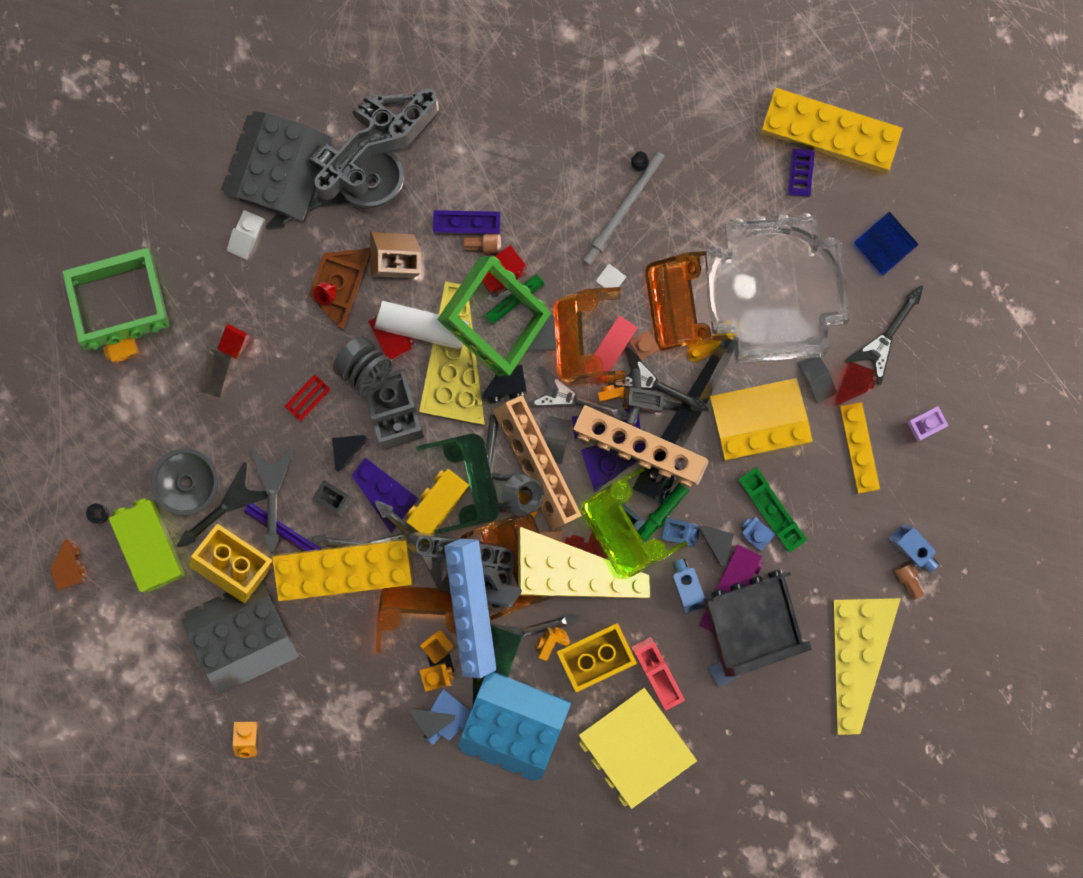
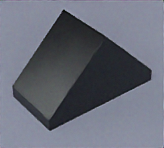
(345, 449)

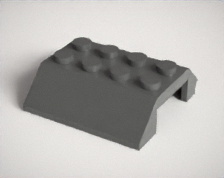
(275, 164)
(238, 638)

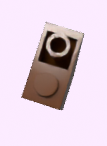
(67, 568)

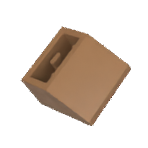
(394, 255)

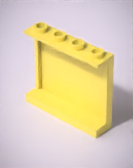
(636, 748)

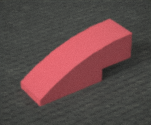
(615, 342)
(658, 673)

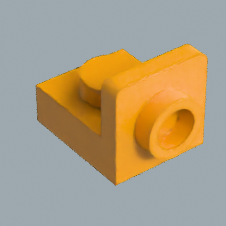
(436, 676)

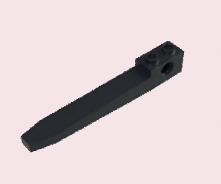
(683, 423)

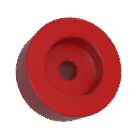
(324, 293)

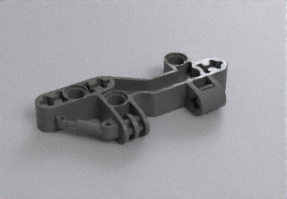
(344, 166)

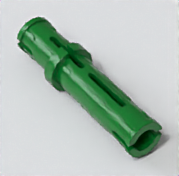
(493, 315)
(663, 511)

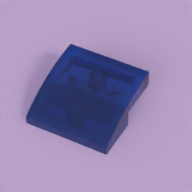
(886, 243)

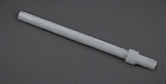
(600, 243)

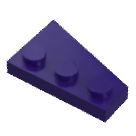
(606, 465)
(383, 488)

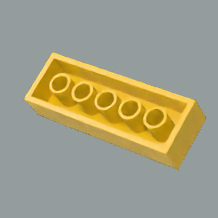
(831, 130)
(343, 569)

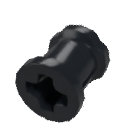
(90, 514)

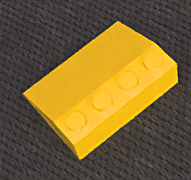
(760, 419)

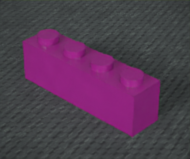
(739, 569)

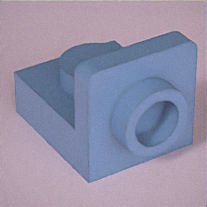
(680, 531)
(756, 533)

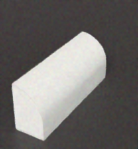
(414, 324)

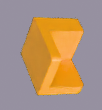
(437, 646)

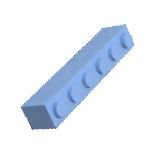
(470, 608)

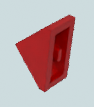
(233, 341)

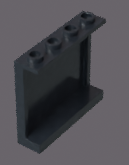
(754, 624)

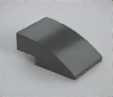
(394, 412)

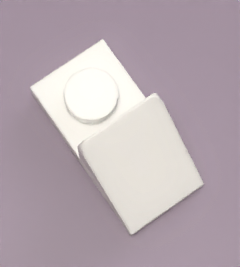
(245, 234)

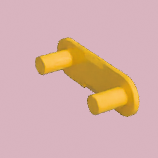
(698, 353)

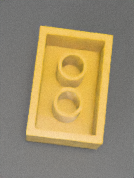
(437, 502)
(230, 563)
(596, 657)

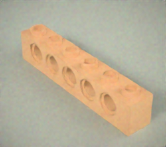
(590, 418)
(537, 461)

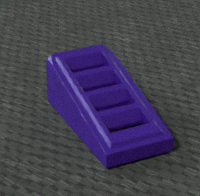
(809, 173)

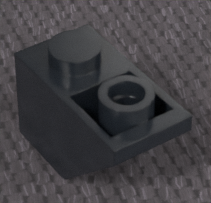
(506, 386)

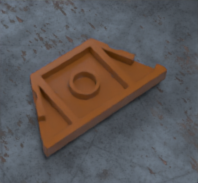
(346, 272)

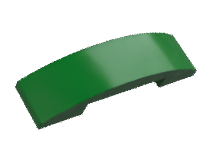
(772, 510)

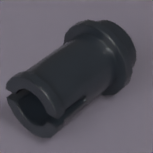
(639, 166)

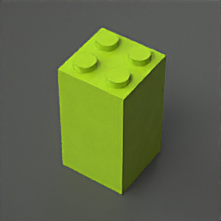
(147, 545)

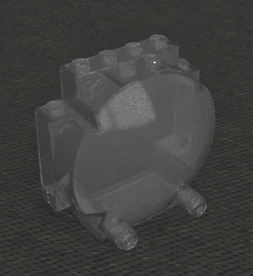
(776, 288)

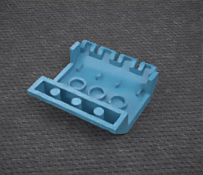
(514, 726)

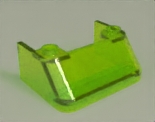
(617, 533)

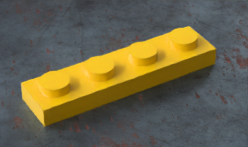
(859, 447)

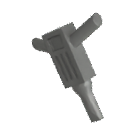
(644, 400)

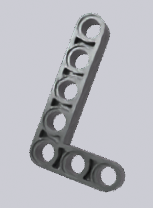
(490, 557)

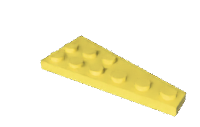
(453, 376)
(562, 570)
(859, 647)

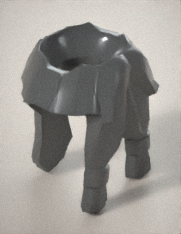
(516, 482)

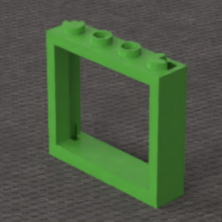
(107, 268)
(451, 321)

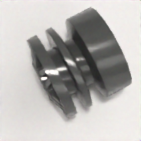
(362, 366)

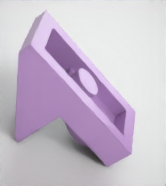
(927, 423)

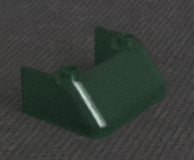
(473, 451)

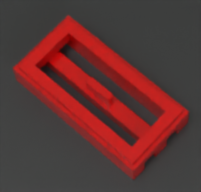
(320, 384)

